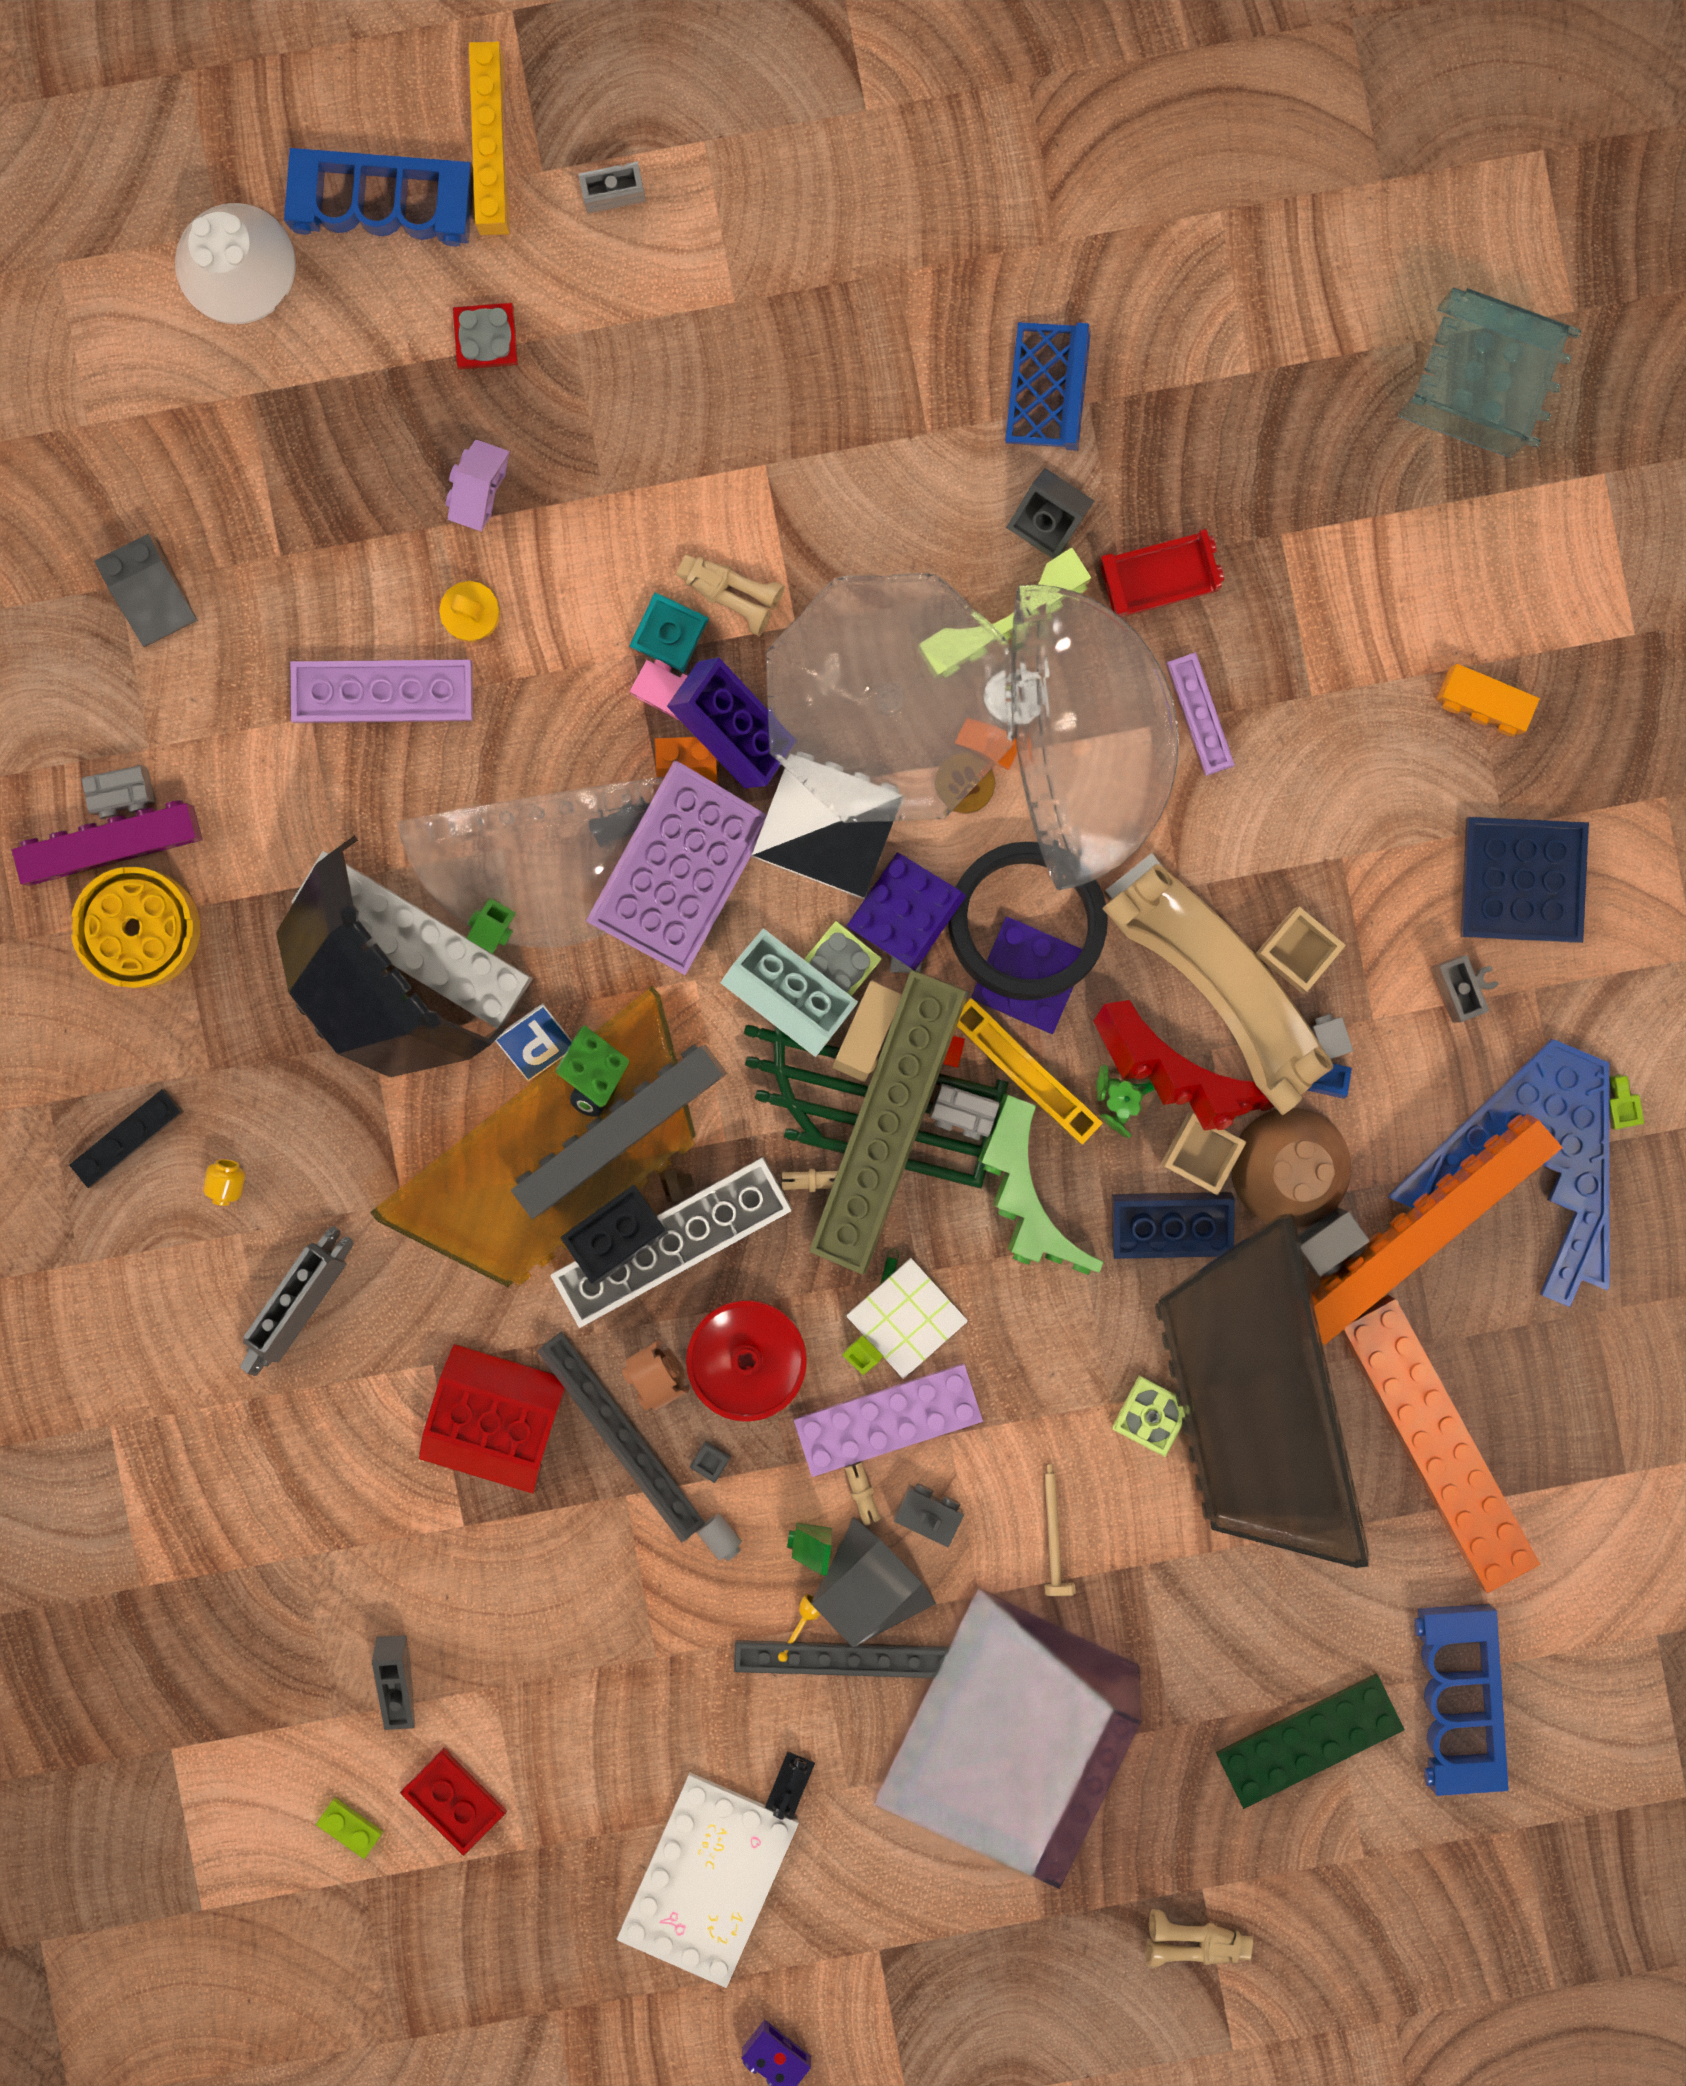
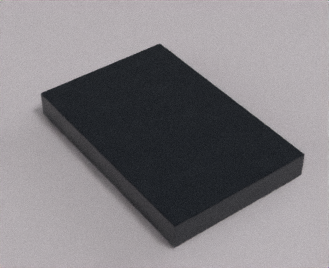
(614, 1235)

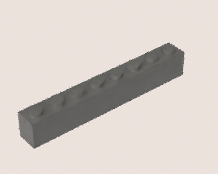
(618, 1131)

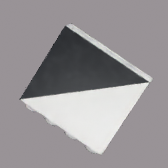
(816, 844)

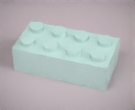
(789, 992)

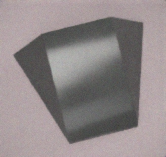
(868, 1588)

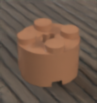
(655, 1376)

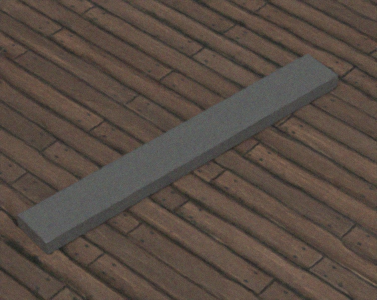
(621, 1437)
(839, 1659)

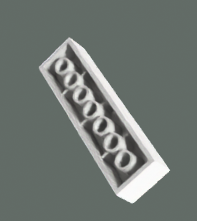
(436, 952)
(695, 1232)

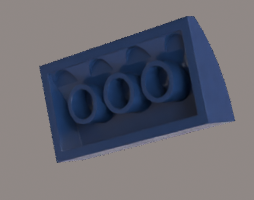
(1172, 1225)

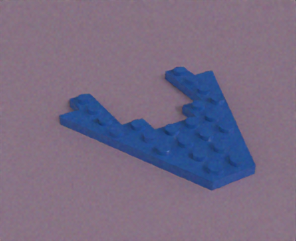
(1571, 1099)

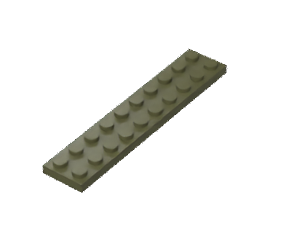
(888, 1121)

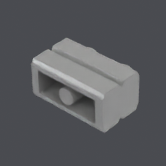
(612, 187)
(117, 791)
(964, 1111)

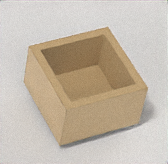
(1300, 949)
(1203, 1155)

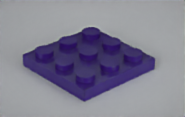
(906, 911)
(1028, 955)

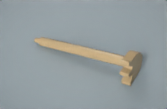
(1056, 1588)

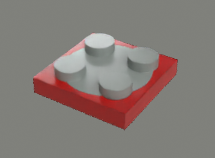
(485, 336)

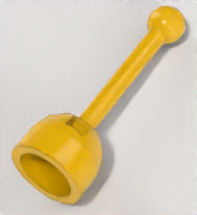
(807, 1612)

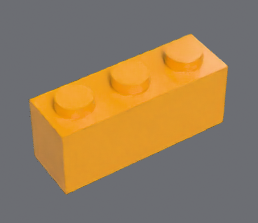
(1487, 700)

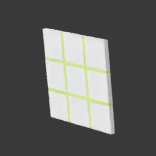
(907, 1318)

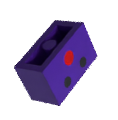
(775, 2057)

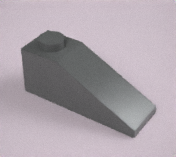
(394, 1681)

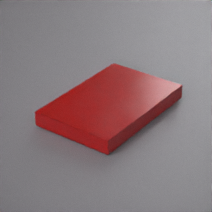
(453, 1801)

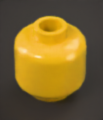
(224, 1182)

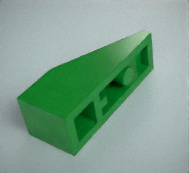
(811, 1546)

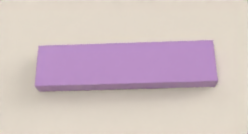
(1200, 714)

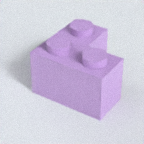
(475, 484)

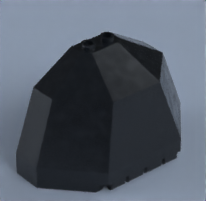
(350, 992)

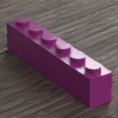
(106, 844)

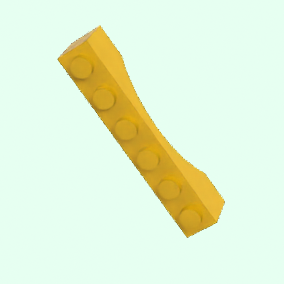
(489, 169)
(1027, 1072)

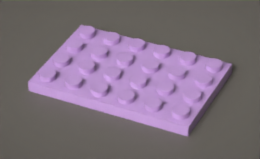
(678, 868)

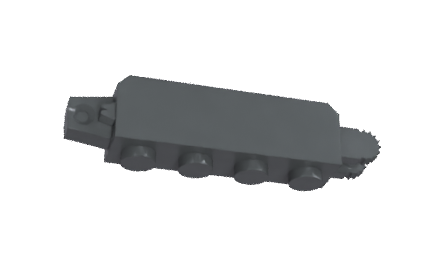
(294, 1301)

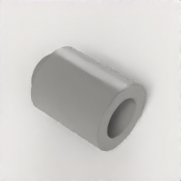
(720, 1537)

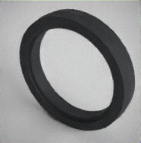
(1000, 982)

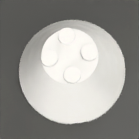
(235, 263)

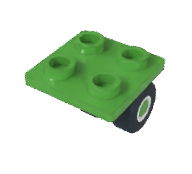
(593, 1070)

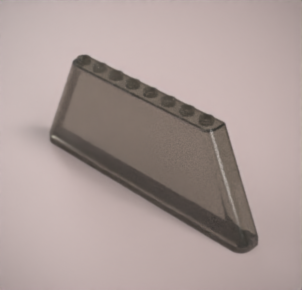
(1262, 1400)

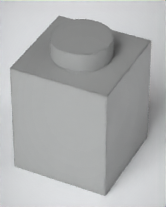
(1332, 1035)

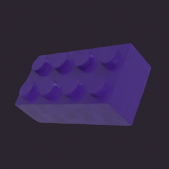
(727, 721)

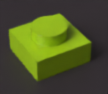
(862, 1355)

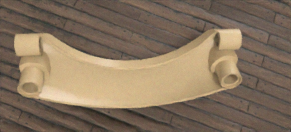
(1255, 1007)

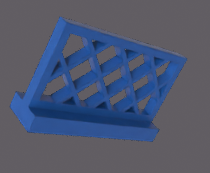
(1074, 386)

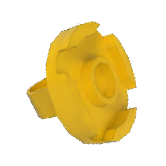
(469, 611)

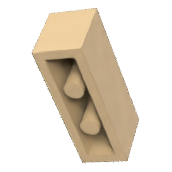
(867, 1032)

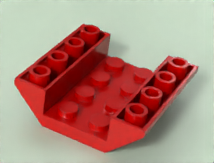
(491, 1418)

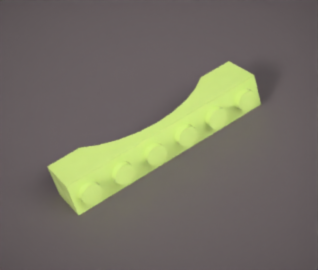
(1063, 572)

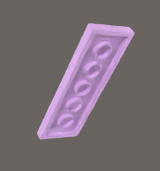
(381, 691)
(888, 1420)

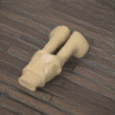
(713, 581)
(1215, 1943)

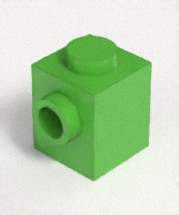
(491, 926)

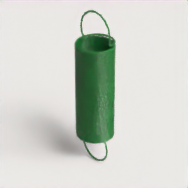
(889, 1268)

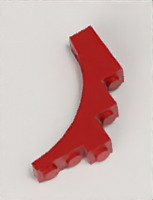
(1176, 1079)

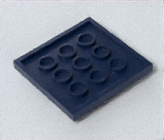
(1524, 879)

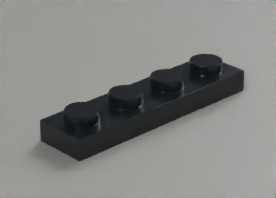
(126, 1138)

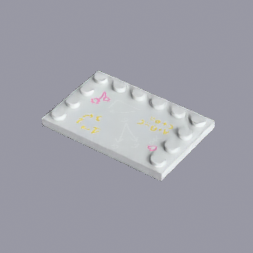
(707, 1880)

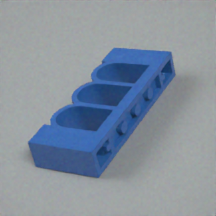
(306, 187)
(1464, 1772)

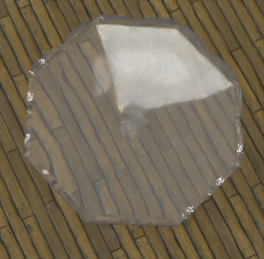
(889, 697)

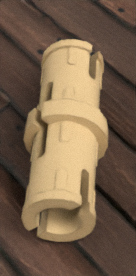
(808, 1180)
(862, 1493)

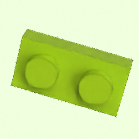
(349, 1828)

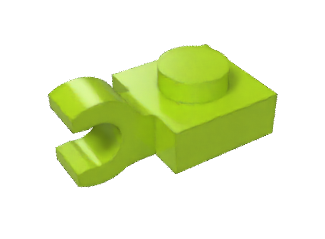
(1625, 1108)

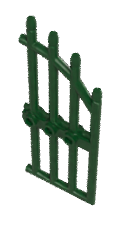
(812, 1136)

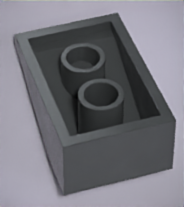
(146, 589)

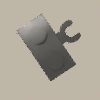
(928, 1514)

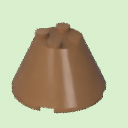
(1292, 1166)

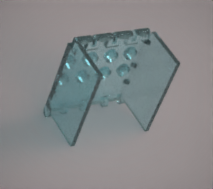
(1489, 372)

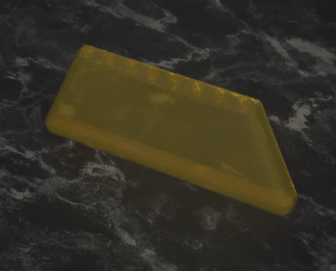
(464, 1196)

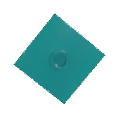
(669, 632)

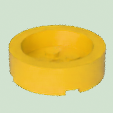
(166, 933)

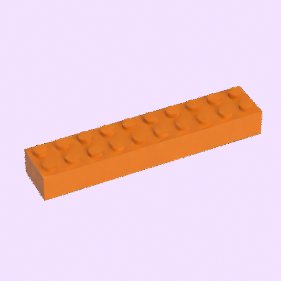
(1432, 1223)
(1439, 1445)

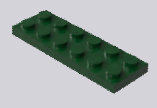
(1310, 1741)

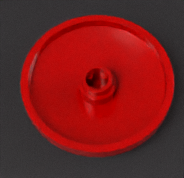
(746, 1360)

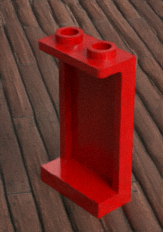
(1161, 574)

